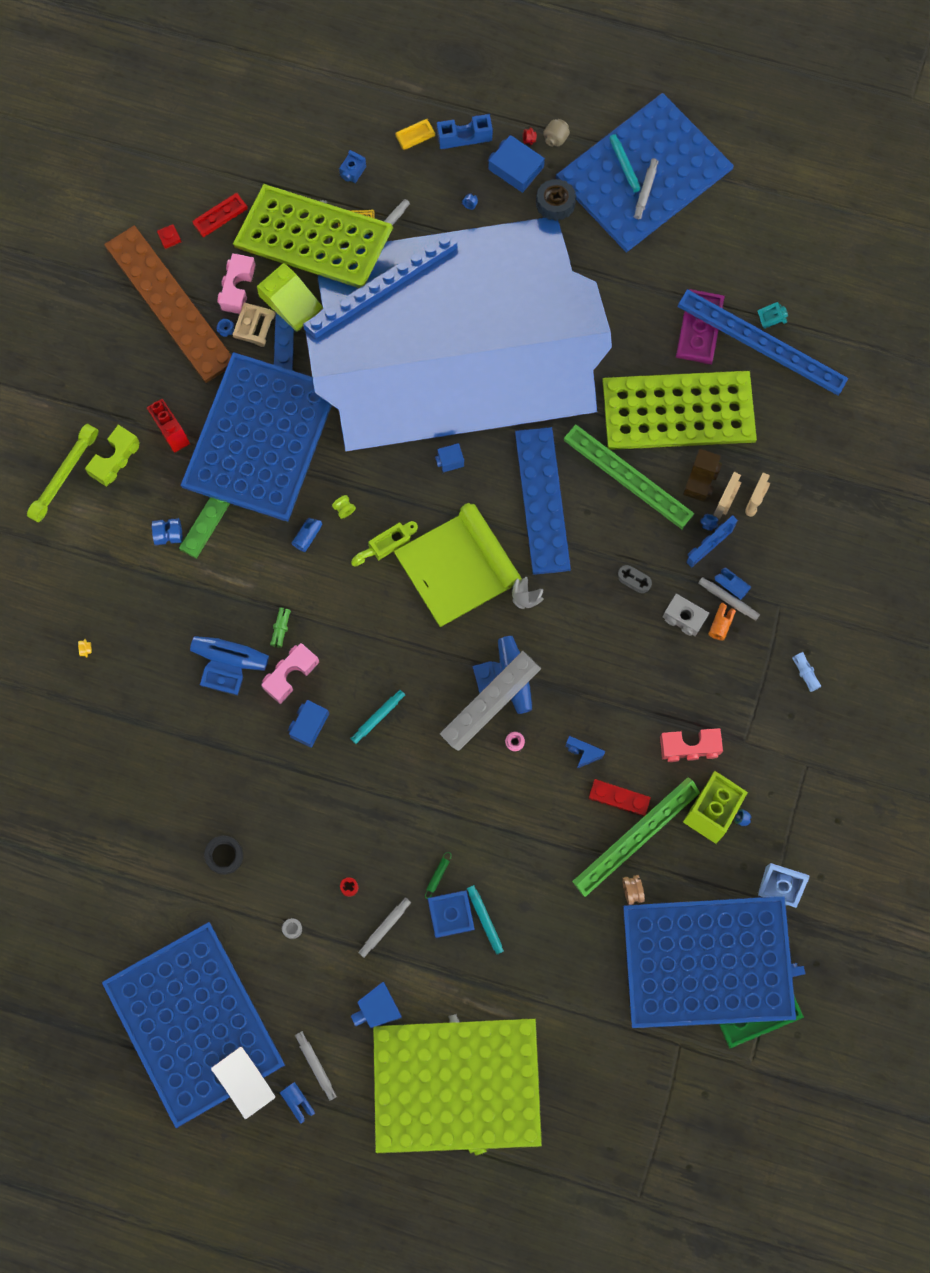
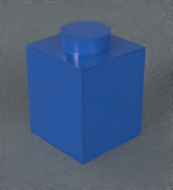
(449, 458)

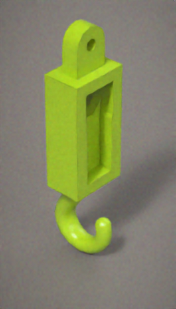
(384, 544)

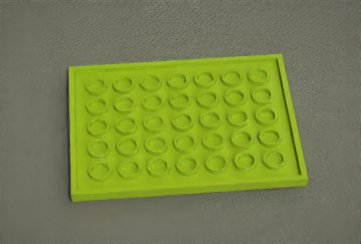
(456, 1086)

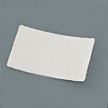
(243, 1082)

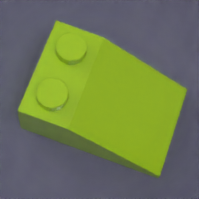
(289, 297)
(715, 807)

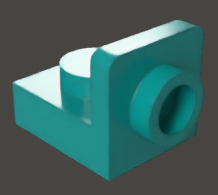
(772, 315)

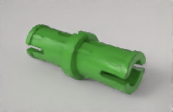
(280, 627)

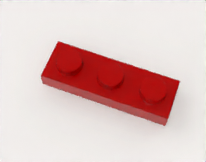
(219, 215)
(619, 798)

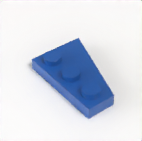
(712, 541)

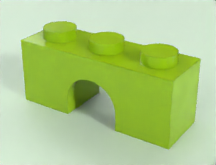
(106, 469)

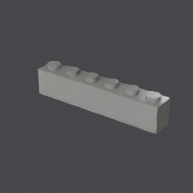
(490, 701)

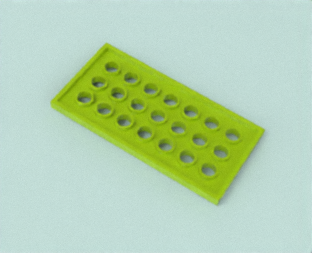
(316, 246)
(685, 383)

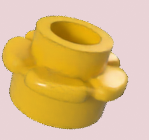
(84, 648)

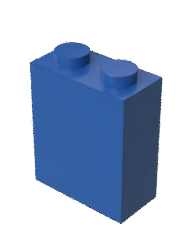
(516, 163)

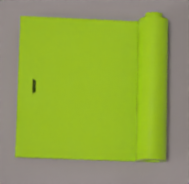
(459, 565)

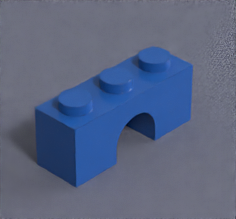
(475, 132)

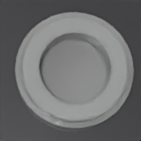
(292, 928)

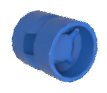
(167, 531)

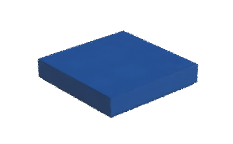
(451, 914)

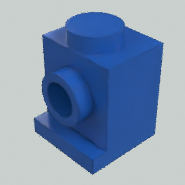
(357, 164)

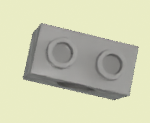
(681, 605)

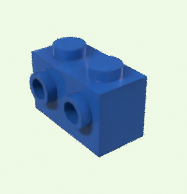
(308, 723)

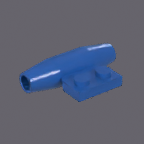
(226, 662)
(488, 671)

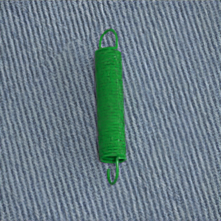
(438, 875)

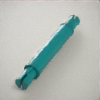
(625, 164)
(377, 716)
(485, 920)

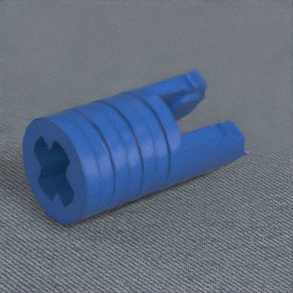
(307, 534)
(732, 583)
(294, 1097)

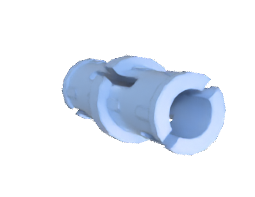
(806, 671)

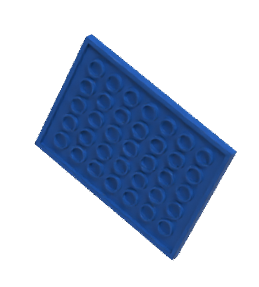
(684, 171)
(258, 438)
(709, 962)
(186, 1017)

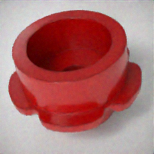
(529, 136)

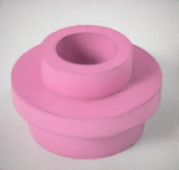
(514, 735)

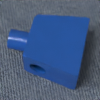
(376, 1008)

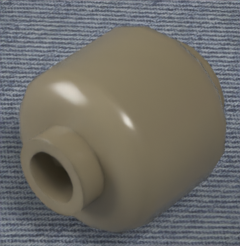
(556, 132)

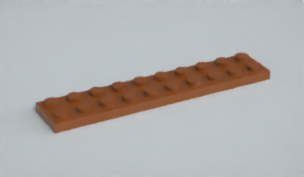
(169, 303)

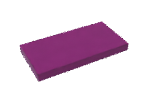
(697, 337)

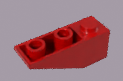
(168, 425)

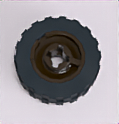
(560, 207)

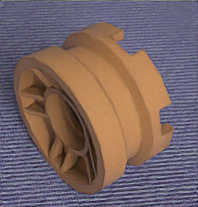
(633, 890)

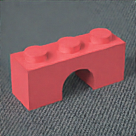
(674, 747)

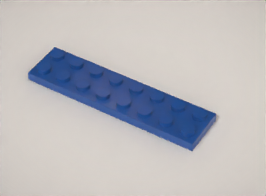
(542, 501)

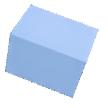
(783, 882)

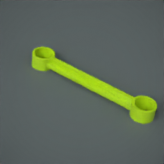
(39, 508)

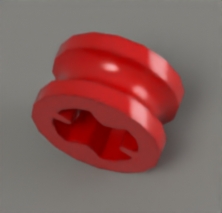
(350, 881)

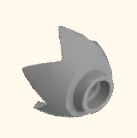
(523, 598)

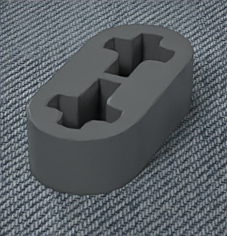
(637, 575)

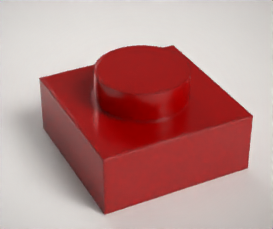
(169, 236)

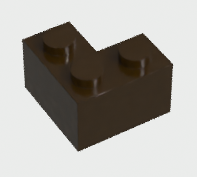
(703, 472)

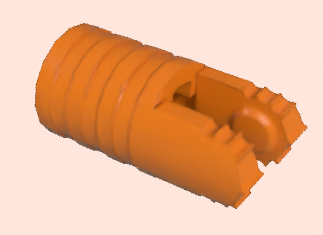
(721, 624)

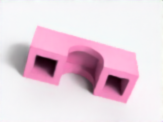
(239, 269)
(299, 659)

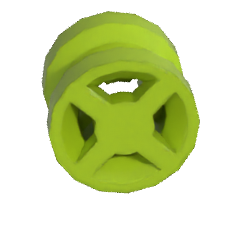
(343, 506)

